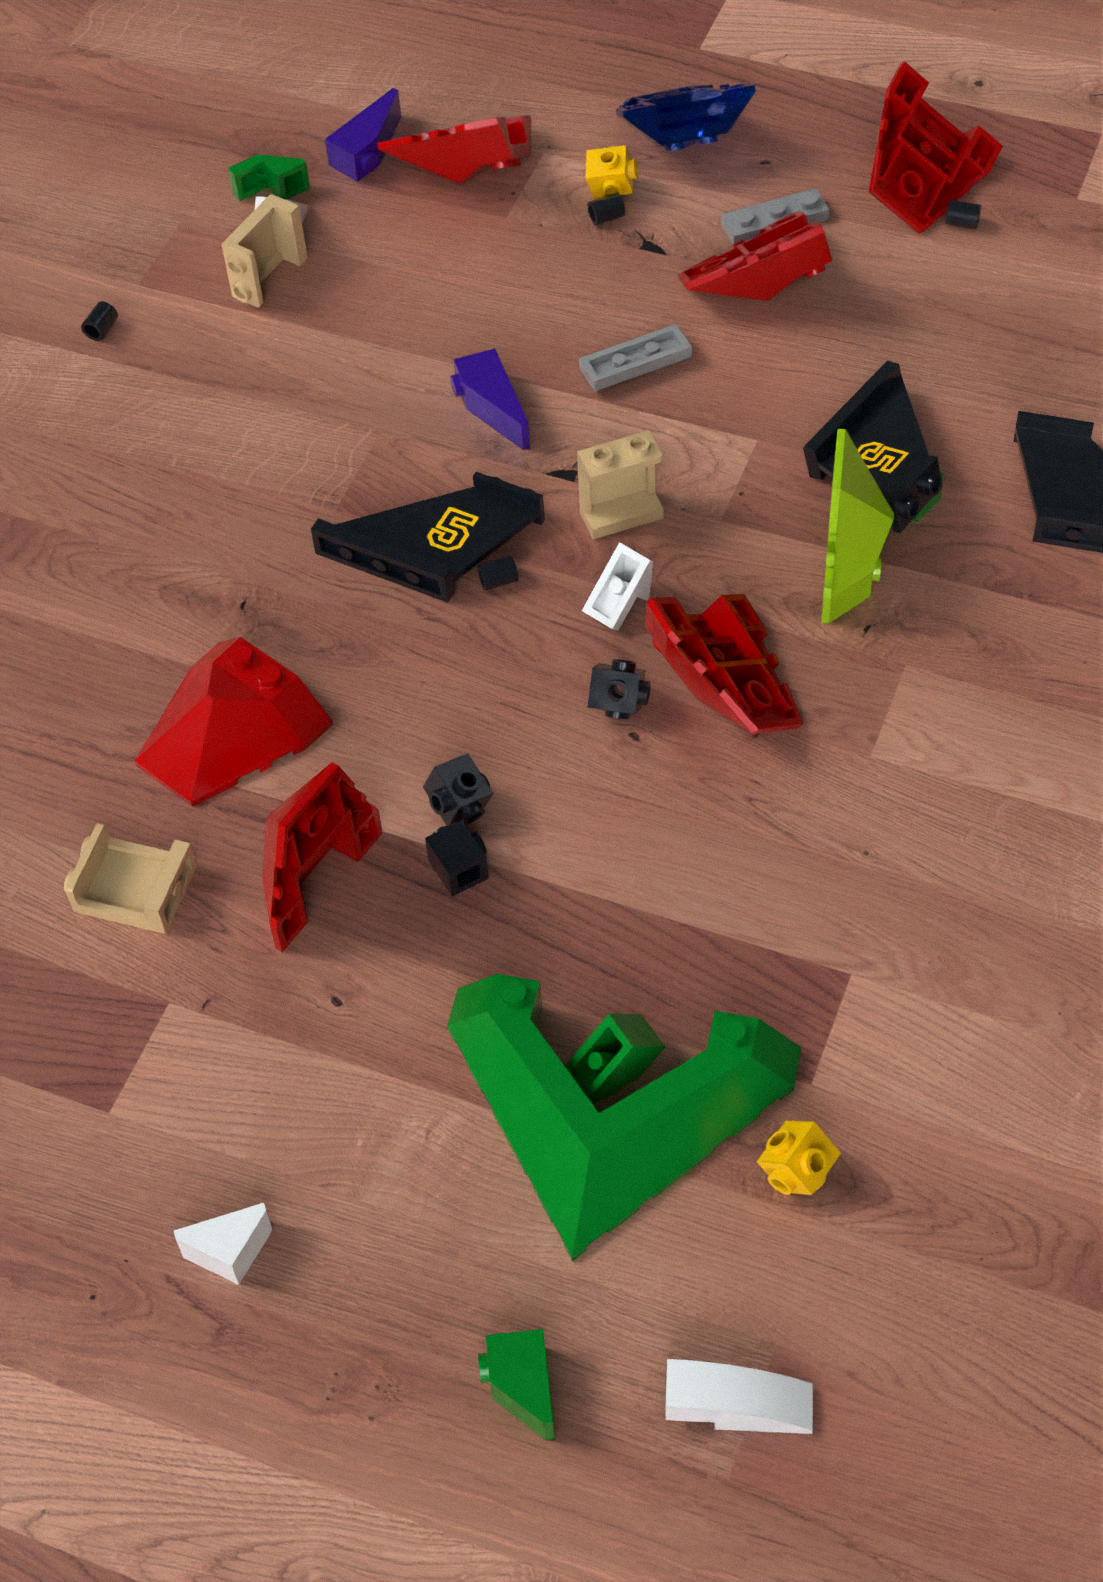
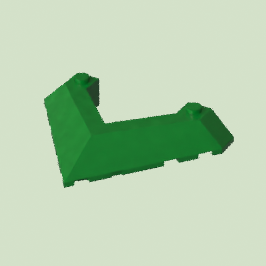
(603, 1165)

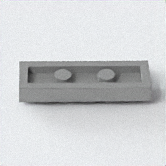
(746, 222)
(635, 357)

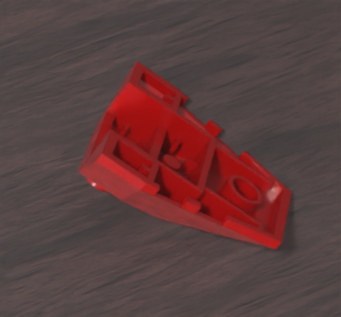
(466, 148)
(922, 156)
(765, 262)
(724, 660)
(228, 720)
(301, 832)

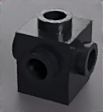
(604, 690)
(458, 790)

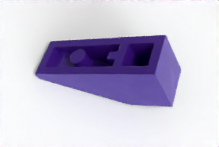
(354, 145)
(490, 396)

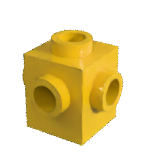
(610, 171)
(798, 1158)

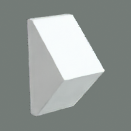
(227, 1242)

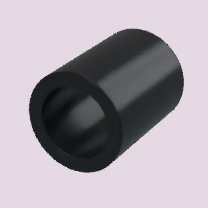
(606, 209)
(963, 214)
(99, 321)
(497, 573)

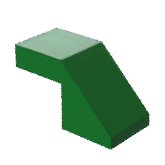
(282, 175)

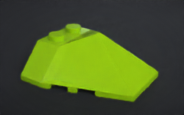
(856, 532)

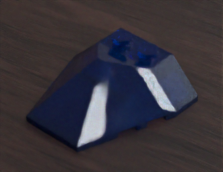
(686, 114)

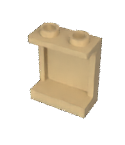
(260, 244)
(619, 484)
(129, 880)

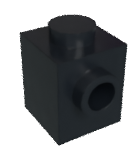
(457, 857)

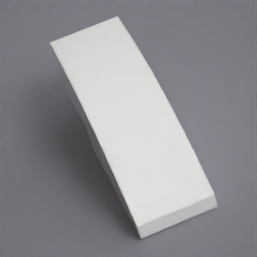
(737, 1397)

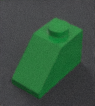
(614, 1055)
(520, 1378)

